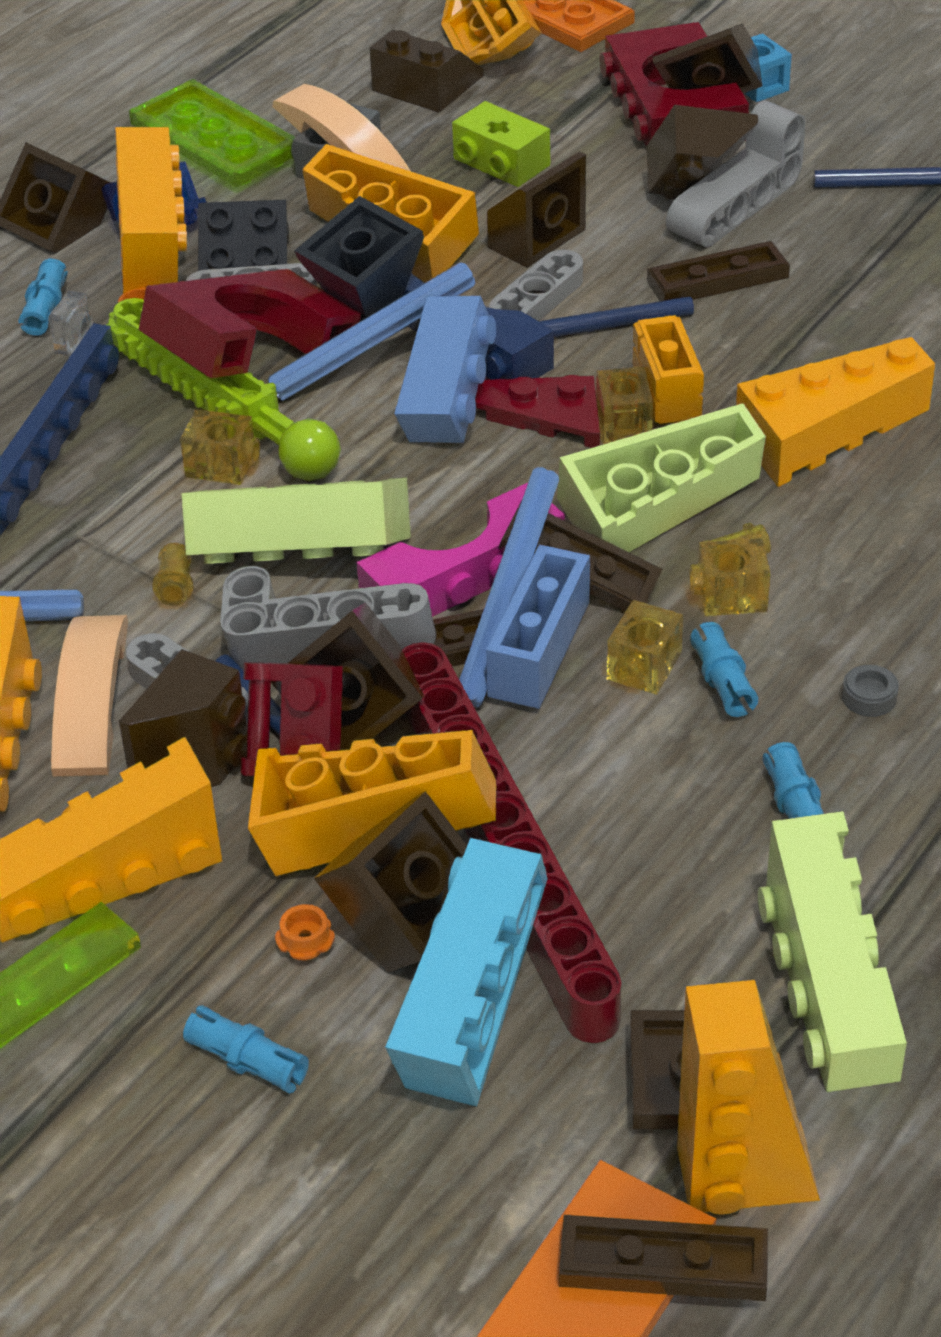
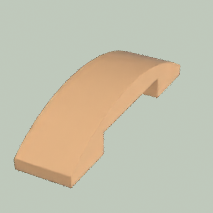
(336, 123)
(86, 694)

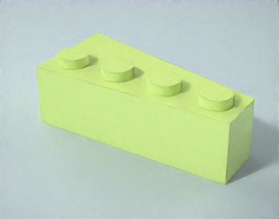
(660, 477)
(296, 518)
(830, 955)

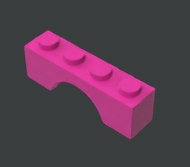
(453, 573)

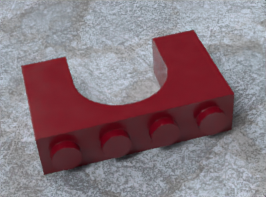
(639, 84)
(217, 318)

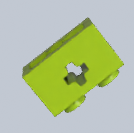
(501, 143)

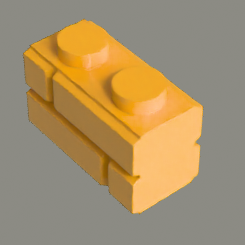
(670, 368)

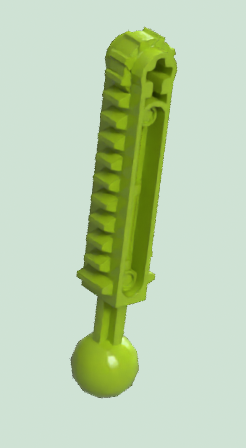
(306, 447)

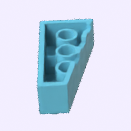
(467, 972)

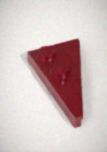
(543, 405)

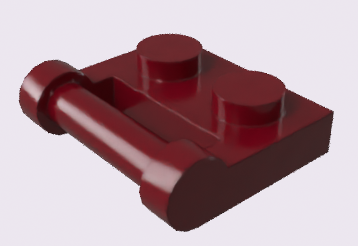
(308, 708)

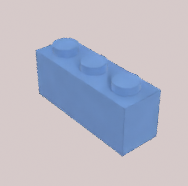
(445, 369)
(538, 626)

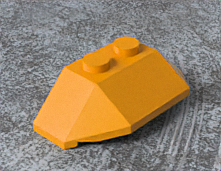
(489, 28)

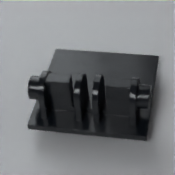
(242, 234)

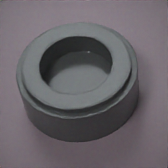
(870, 690)

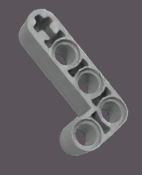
(745, 181)
(278, 629)

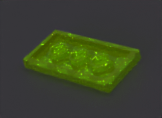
(216, 132)

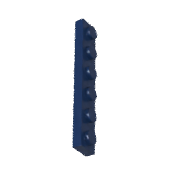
(54, 418)

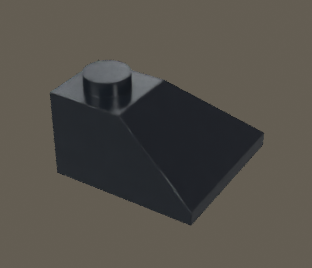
(363, 256)

